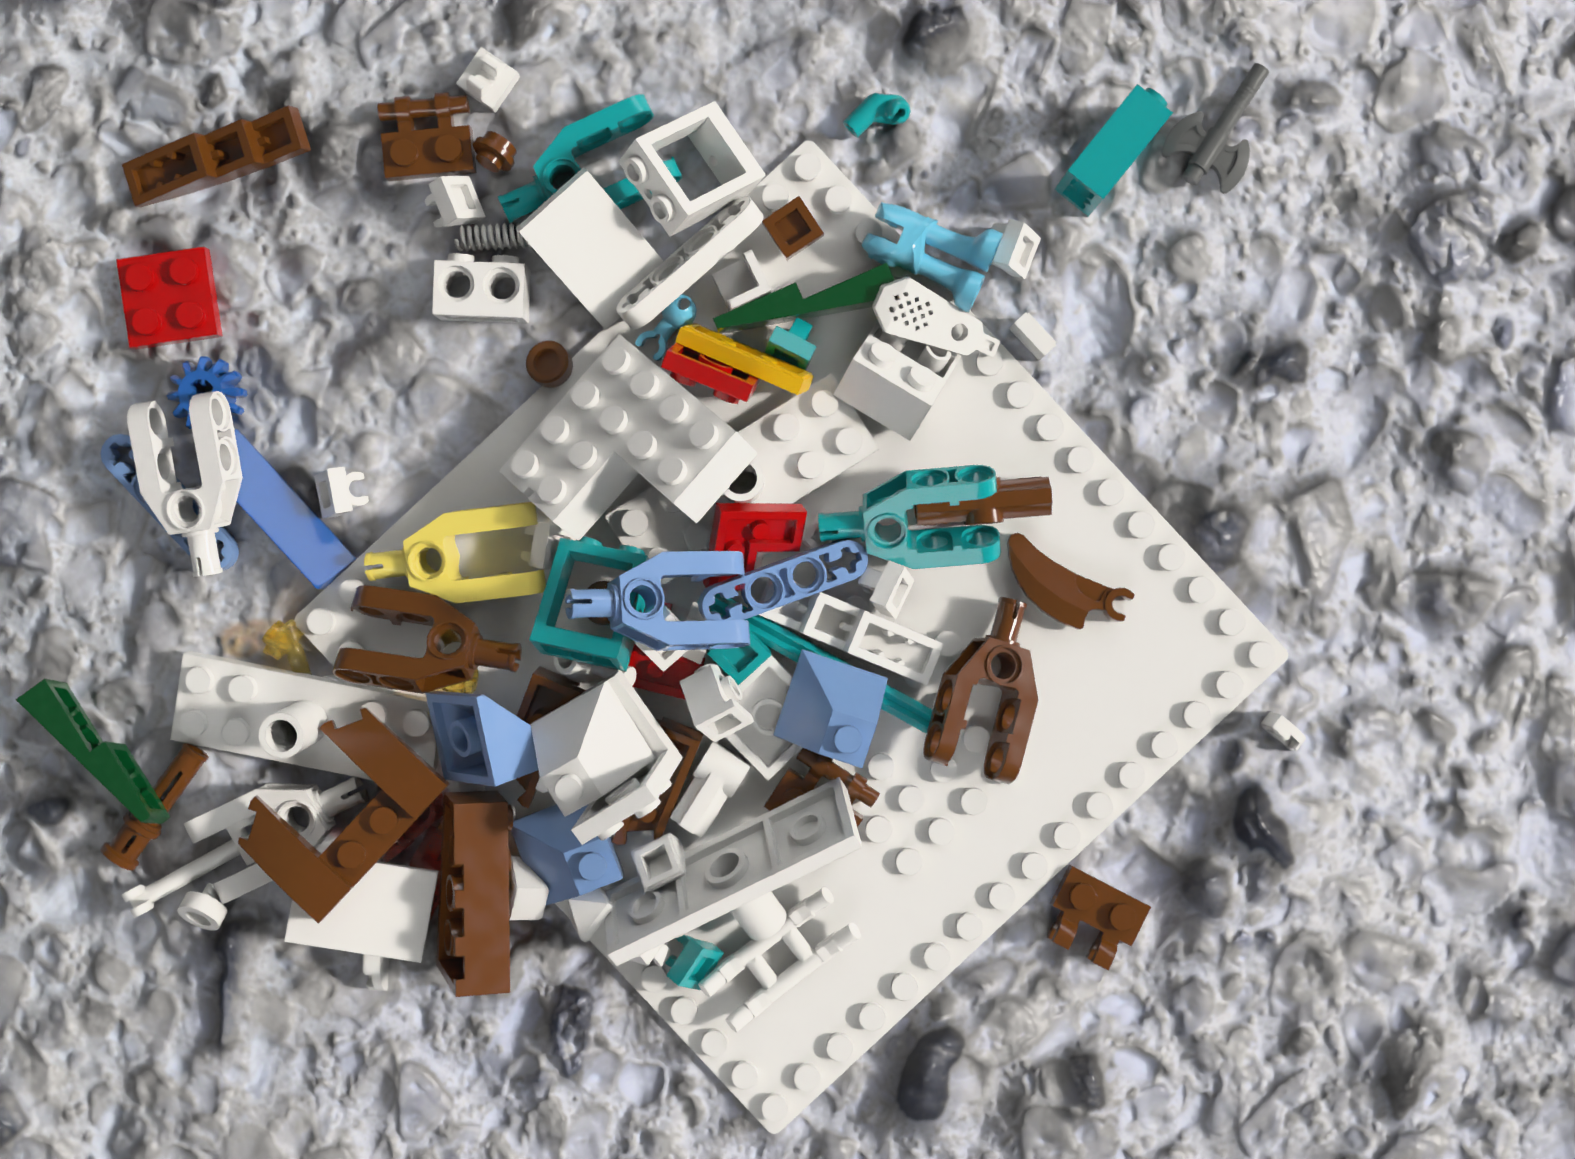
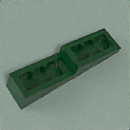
(789, 304)
(109, 762)

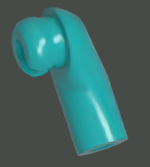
(877, 109)

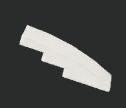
(859, 633)

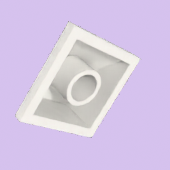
(587, 748)

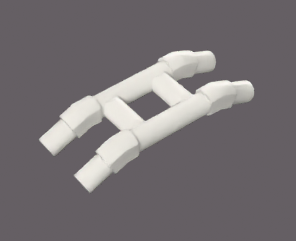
(775, 985)

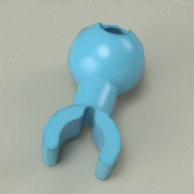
(672, 319)

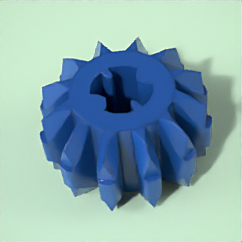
(203, 375)

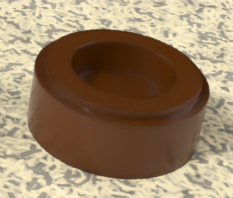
(549, 364)

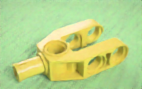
(447, 581)

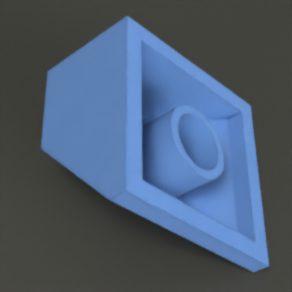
(831, 708)
(480, 739)
(559, 857)

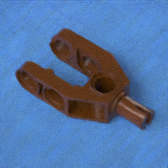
(435, 668)
(1016, 704)

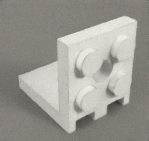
(640, 791)

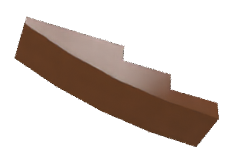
(216, 157)

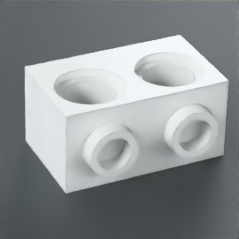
(480, 301)

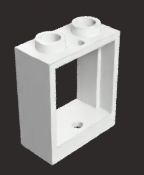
(719, 148)

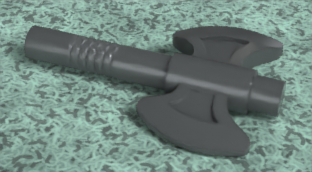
(1210, 147)

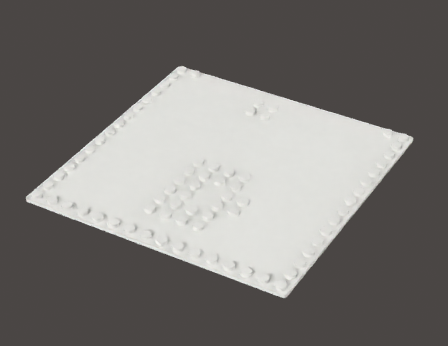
(942, 843)

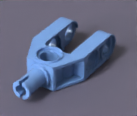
(651, 627)

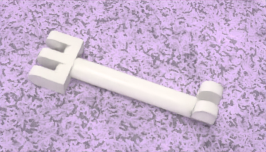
(144, 897)

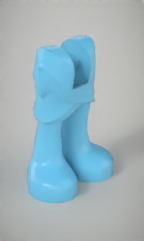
(911, 255)

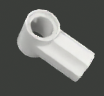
(714, 780)

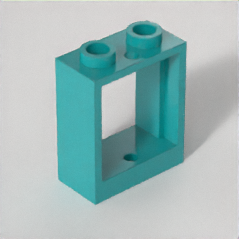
(1114, 149)
(578, 646)

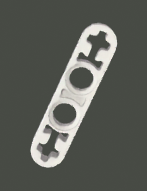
(689, 262)

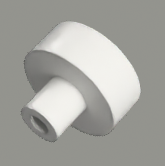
(203, 908)

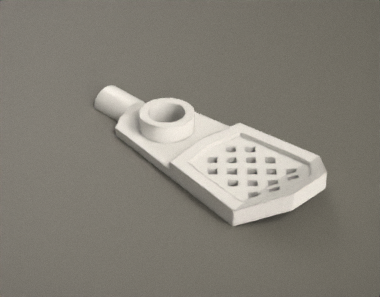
(938, 323)

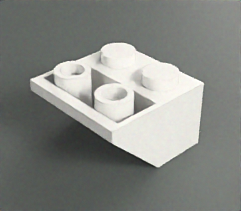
(896, 380)

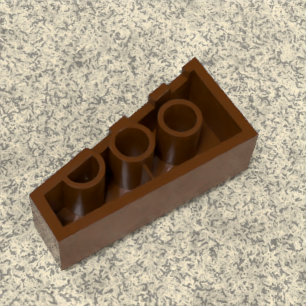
(475, 893)

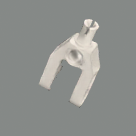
(218, 471)
(282, 799)

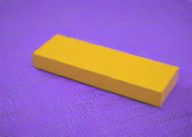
(745, 358)

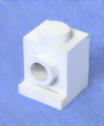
(714, 702)

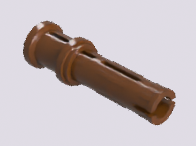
(188, 762)

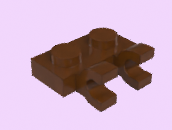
(1100, 906)

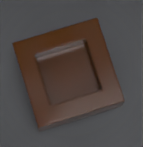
(793, 228)

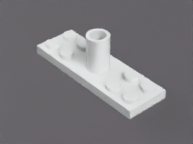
(797, 450)
(280, 713)
(736, 874)

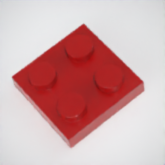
(169, 298)
(693, 367)

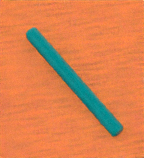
(790, 645)

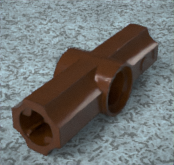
(1013, 500)

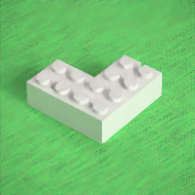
(620, 423)

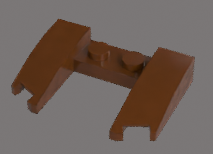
(550, 691)
(324, 879)

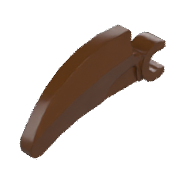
(1057, 589)

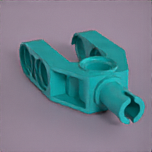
(577, 140)
(927, 546)

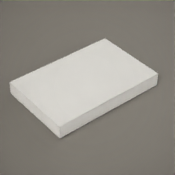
(590, 245)
(380, 916)

